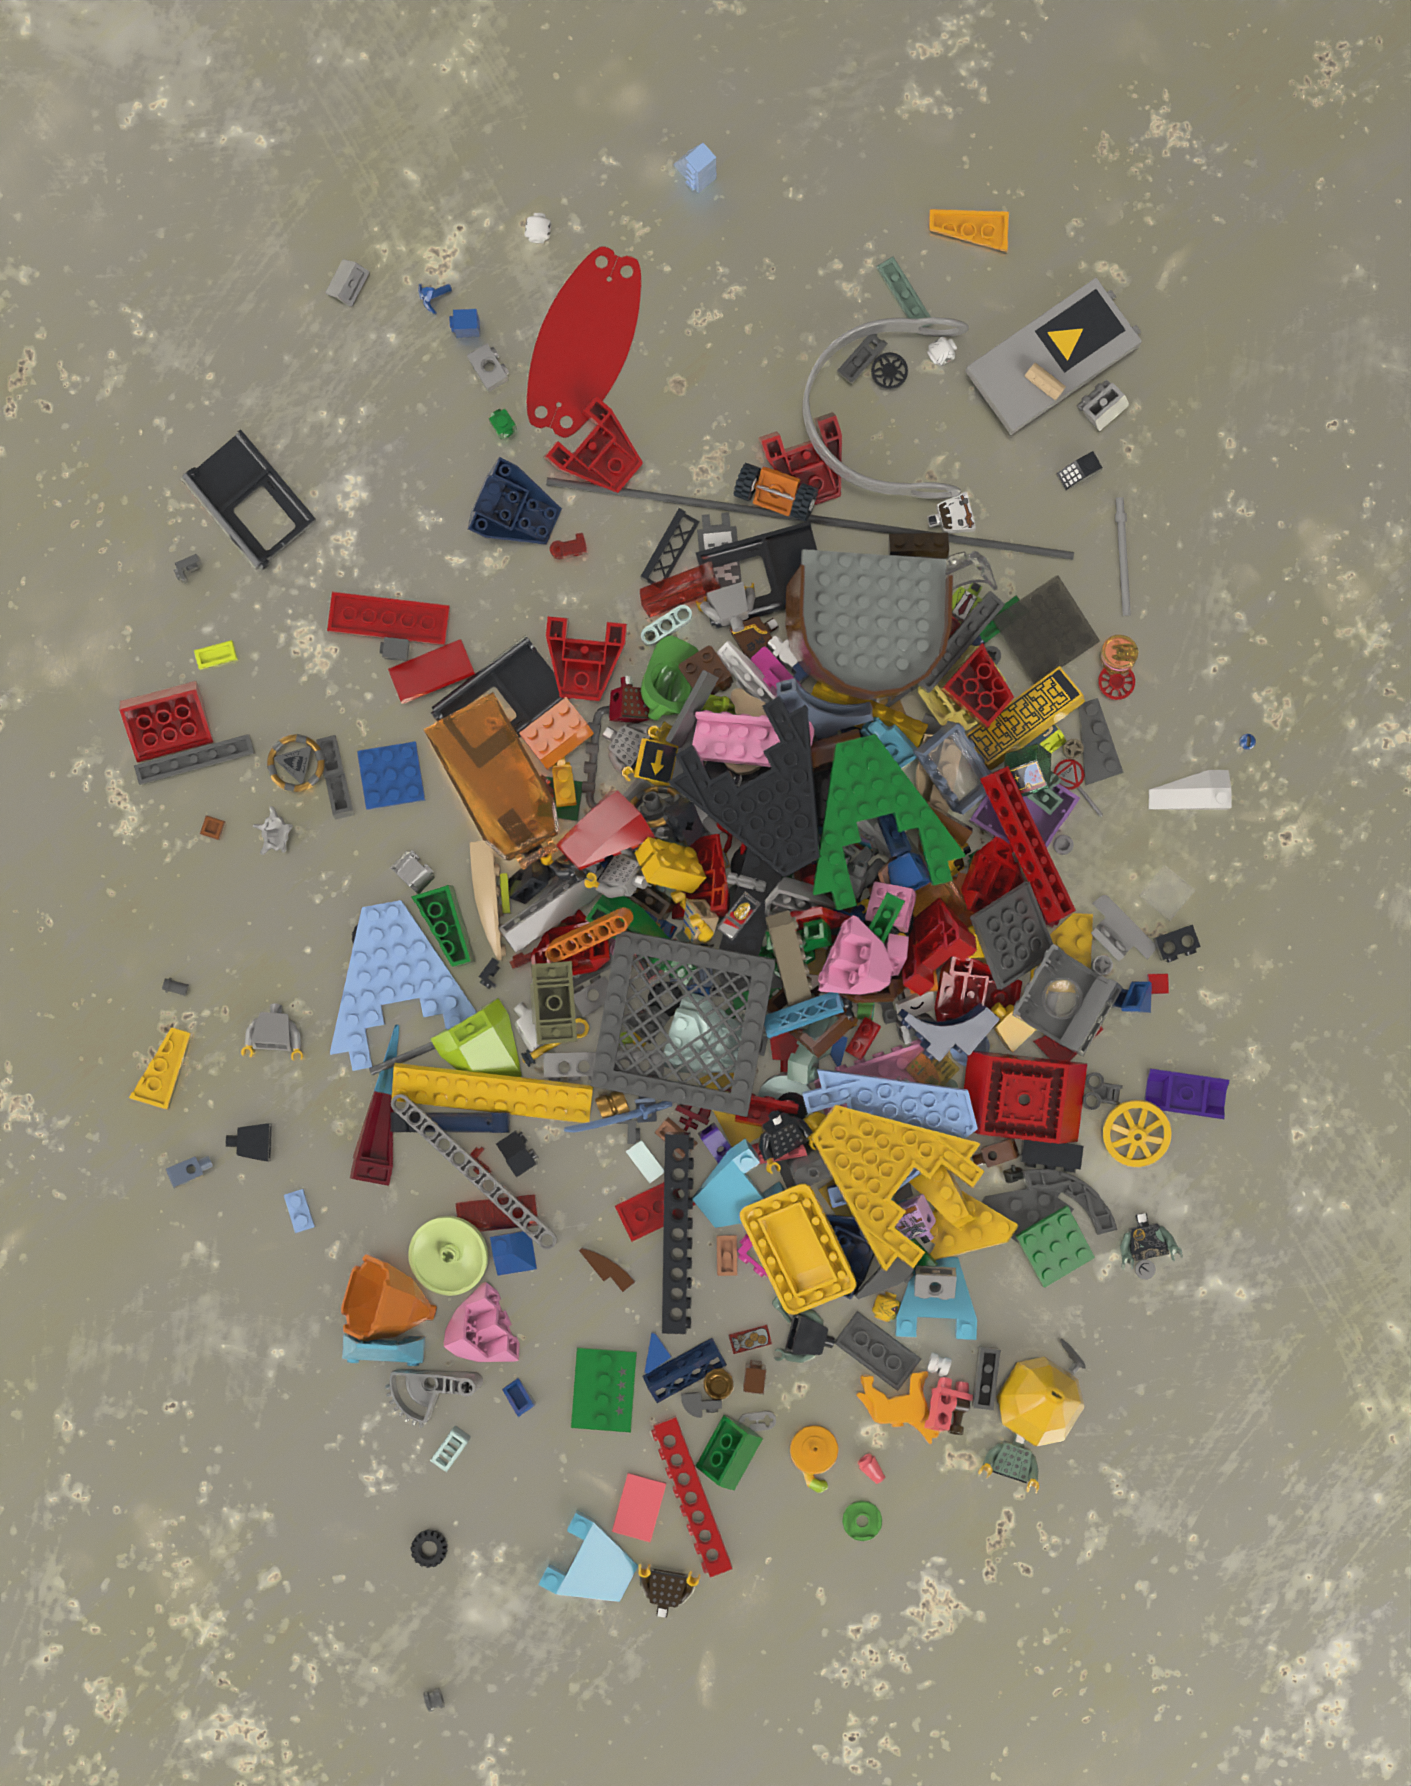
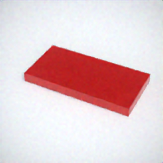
(431, 671)

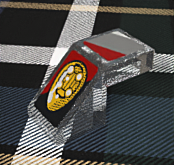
(738, 916)

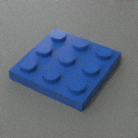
(391, 775)

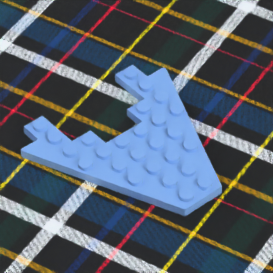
(387, 966)
(913, 1103)

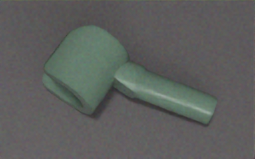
(777, 1304)

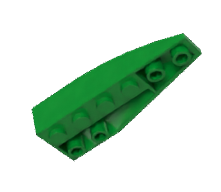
(641, 923)

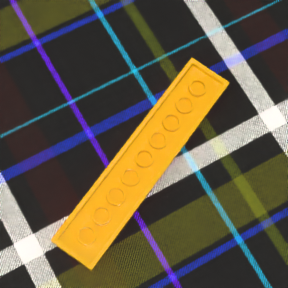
(493, 1093)

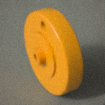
(814, 1449)

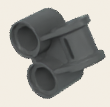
(1101, 1092)

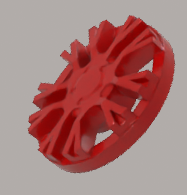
(1116, 682)

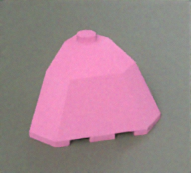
(482, 1329)

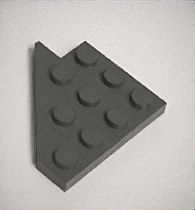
(1025, 1206)

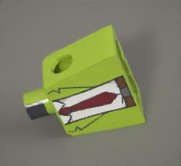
(965, 601)

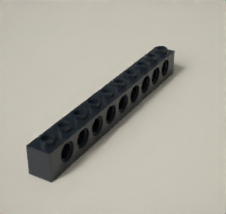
(671, 1323)

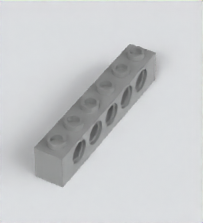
(552, 1062)

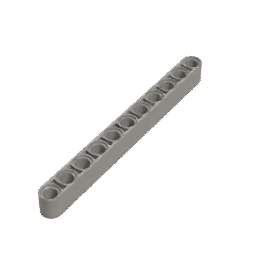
(464, 1168)

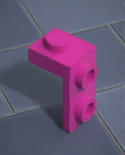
(746, 1245)

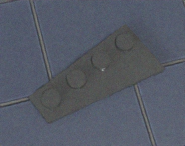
(1099, 752)

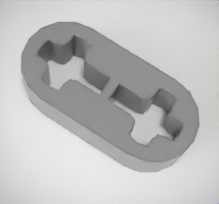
(758, 1416)

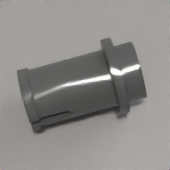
(175, 987)

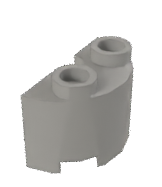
(413, 872)

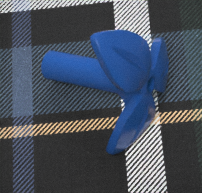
(430, 293)

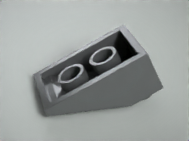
(882, 1279)

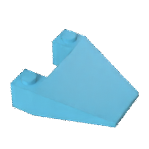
(730, 1188)
(955, 1308)
(408, 1350)
(598, 1570)

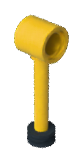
(529, 1057)

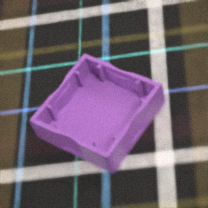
(1047, 825)

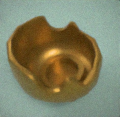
(718, 1384)

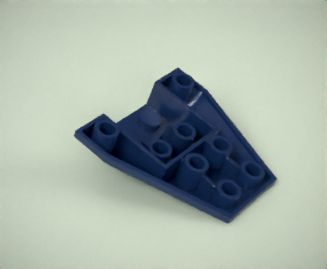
(513, 507)
(854, 1247)

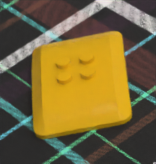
(798, 1249)

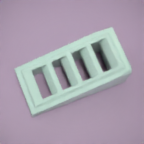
(460, 1435)

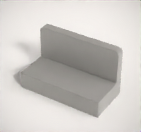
(347, 282)

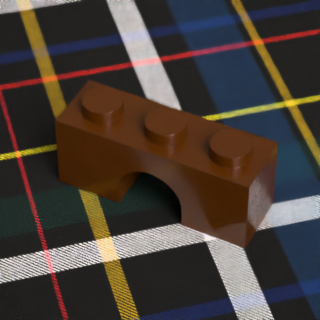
(754, 1377)

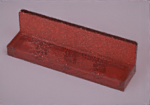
(679, 589)

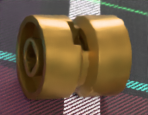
(612, 1104)

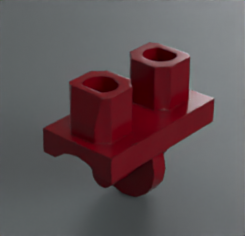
(702, 1116)

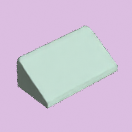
(645, 1161)

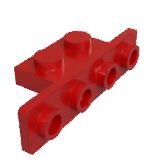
(761, 1107)

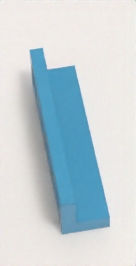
(803, 1014)

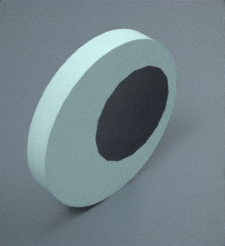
(786, 1089)

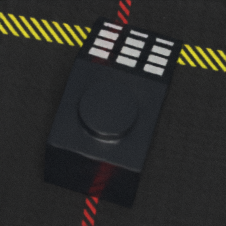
(1079, 470)

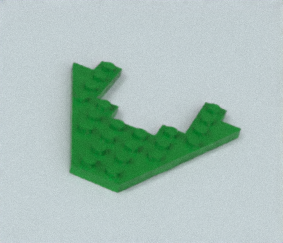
(865, 786)

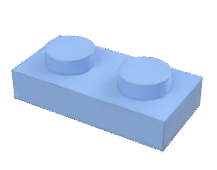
(299, 1210)

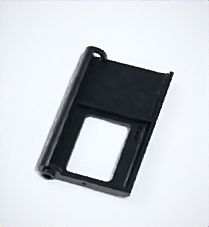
(231, 478)
(520, 678)

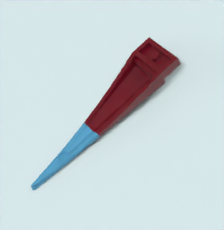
(375, 1144)

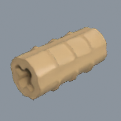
(1045, 381)

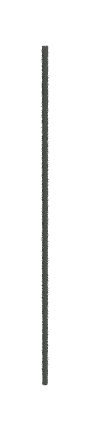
(813, 518)

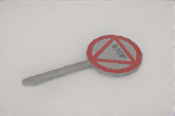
(1072, 777)

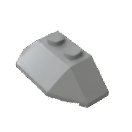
(794, 895)

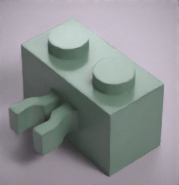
(1048, 798)

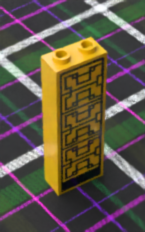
(1027, 717)

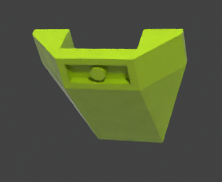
(481, 1043)

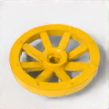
(1134, 1129)

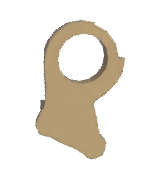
(745, 704)

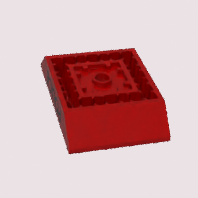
(1054, 1092)

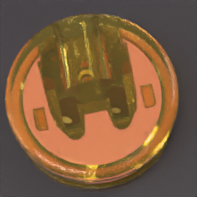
(1119, 654)

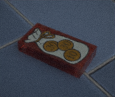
(750, 1339)

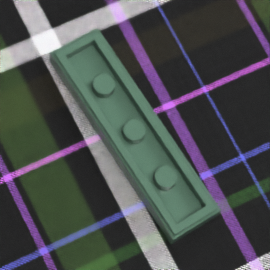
(902, 290)

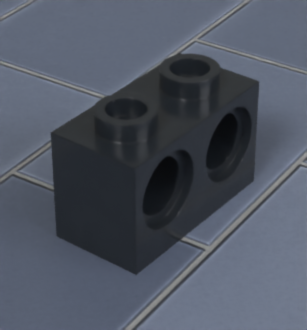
(1175, 938)

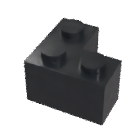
(517, 1153)

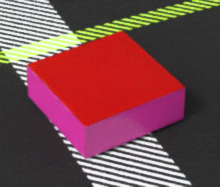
(1159, 983)

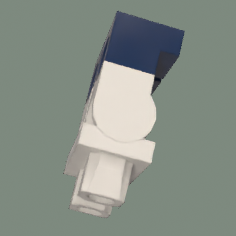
(782, 652)

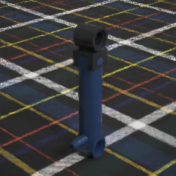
(456, 1122)

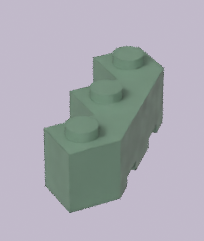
(803, 1064)

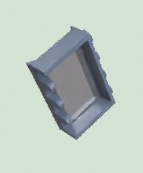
(954, 766)

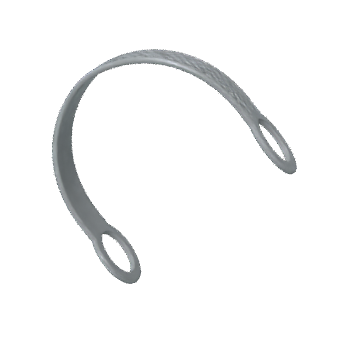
(831, 461)

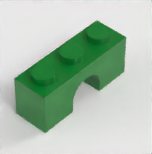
(813, 936)

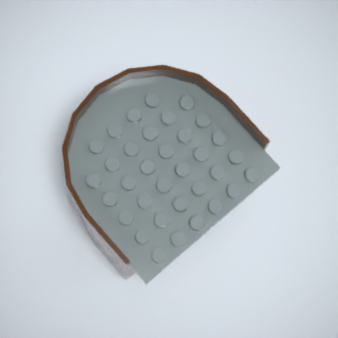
(868, 620)

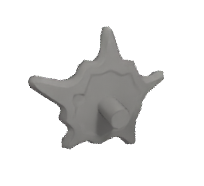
(274, 832)

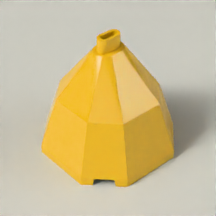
(1031, 1408)

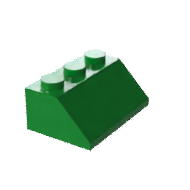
(728, 1453)

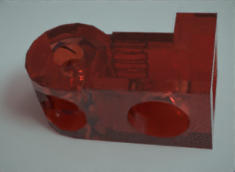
(569, 549)

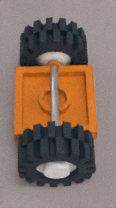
(775, 491)

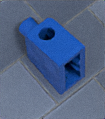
(908, 871)

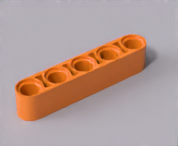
(595, 929)

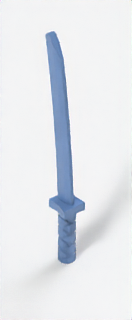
(643, 1111)

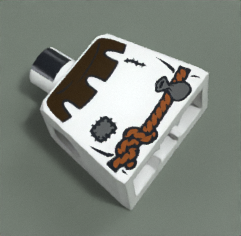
(953, 515)

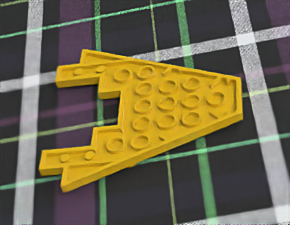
(872, 1160)

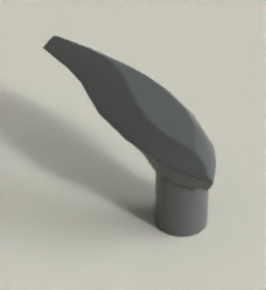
(1078, 1362)

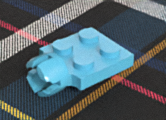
(893, 739)

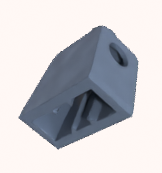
(178, 1174)

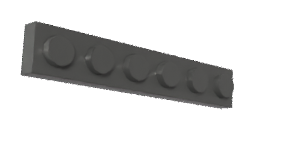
(964, 637)
(194, 759)

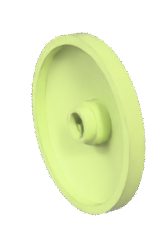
(448, 1255)

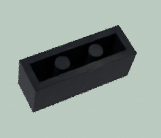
(1051, 1155)

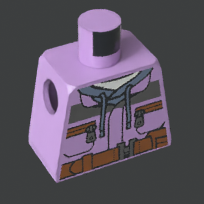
(917, 1219)

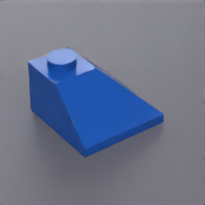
(513, 1253)

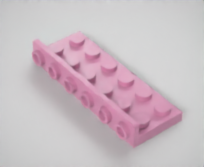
(735, 737)
(884, 1066)

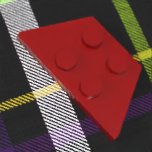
(832, 918)

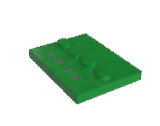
(603, 1389)

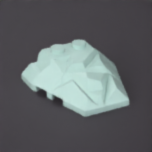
(690, 1024)

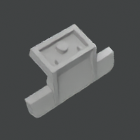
(1119, 932)

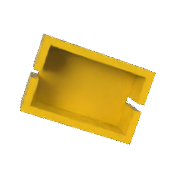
(670, 865)

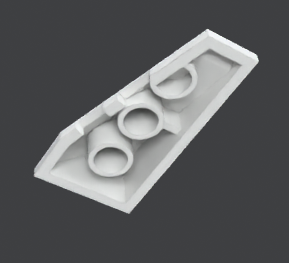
(1197, 792)

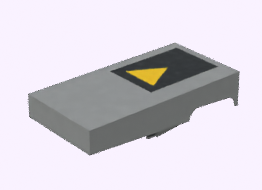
(1069, 341)

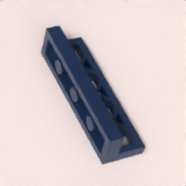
(682, 1367)

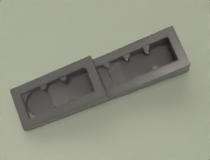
(335, 778)

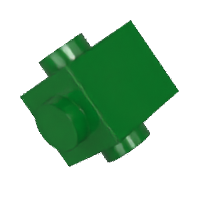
(502, 423)

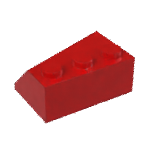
(979, 688)

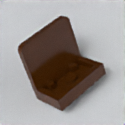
(709, 661)

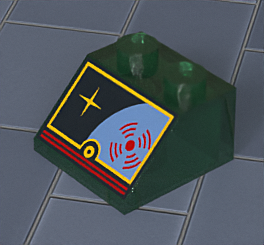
(1030, 768)

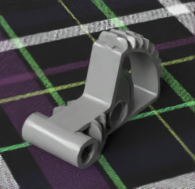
(425, 1395)

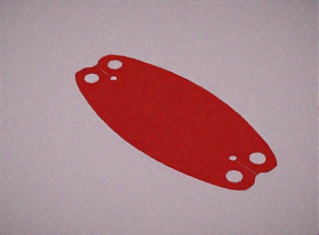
(583, 340)

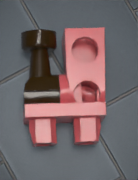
(948, 1401)

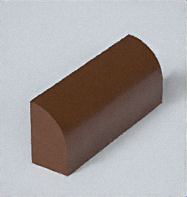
(824, 749)
(957, 829)

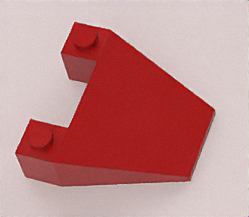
(604, 454)
(803, 460)
(582, 665)
(933, 940)

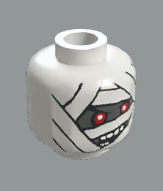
(942, 351)

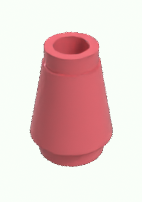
(870, 1466)

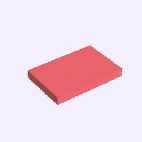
(639, 1507)

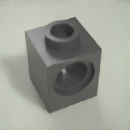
(395, 649)

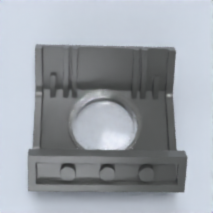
(1066, 1000)

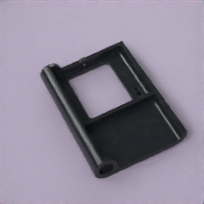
(781, 558)

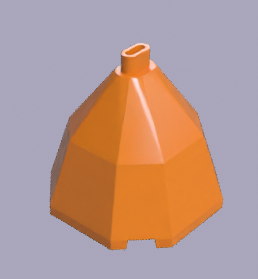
(382, 1302)

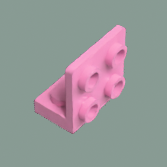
(877, 895)

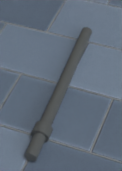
(402, 1058)

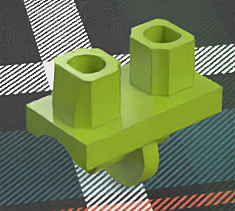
(719, 704)

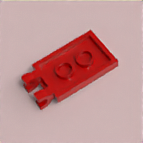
(645, 1212)

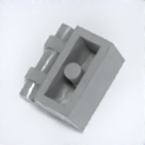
(1103, 404)

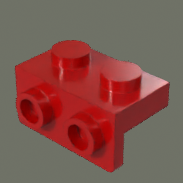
(863, 1038)

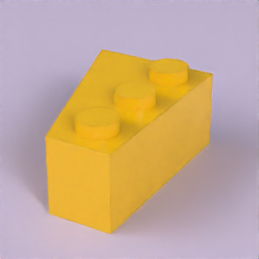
(945, 1196)

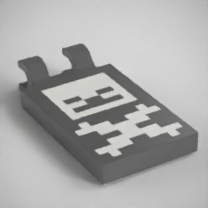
(718, 535)

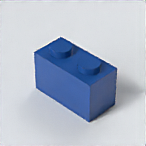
(465, 323)

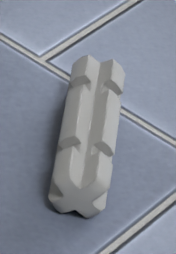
(746, 882)

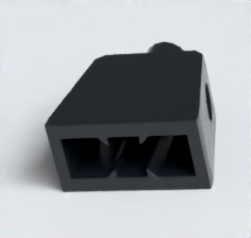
(252, 1141)

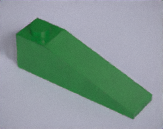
(886, 916)

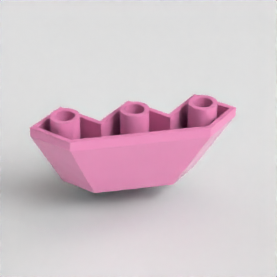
(856, 961)

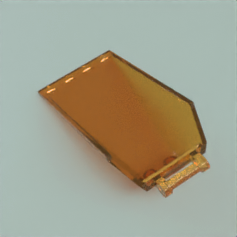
(496, 780)

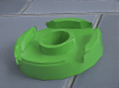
(866, 1532)

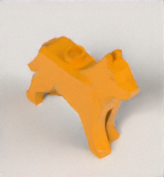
(899, 1408)

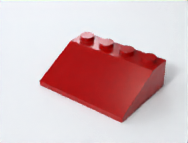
(166, 721)

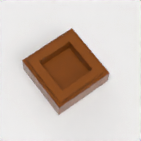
(212, 827)

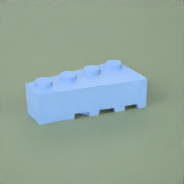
(698, 167)

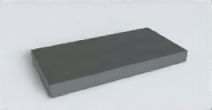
(877, 1350)

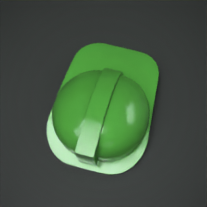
(663, 684)

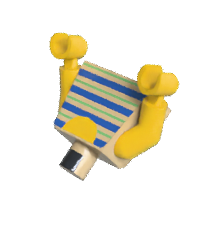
(698, 921)

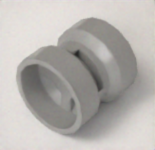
(1104, 967)

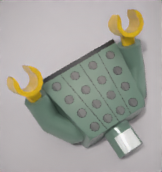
(1012, 1462)

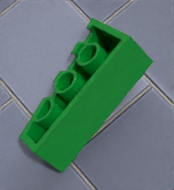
(446, 923)

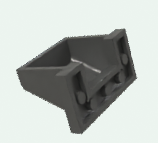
(804, 1169)

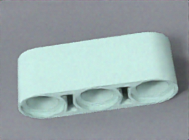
(672, 617)

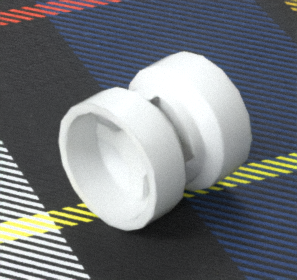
(939, 1364)

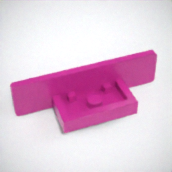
(770, 667)

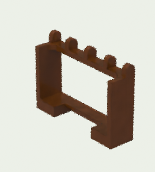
(828, 1038)

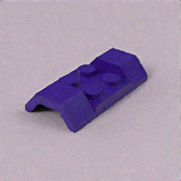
(1187, 1093)

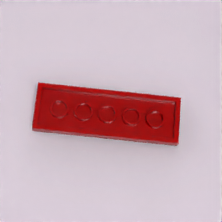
(388, 618)

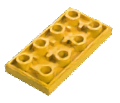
(733, 1130)

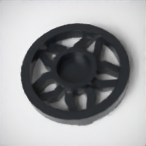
(889, 370)

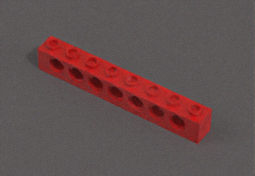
(1027, 844)
(722, 1561)

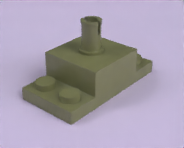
(553, 1002)

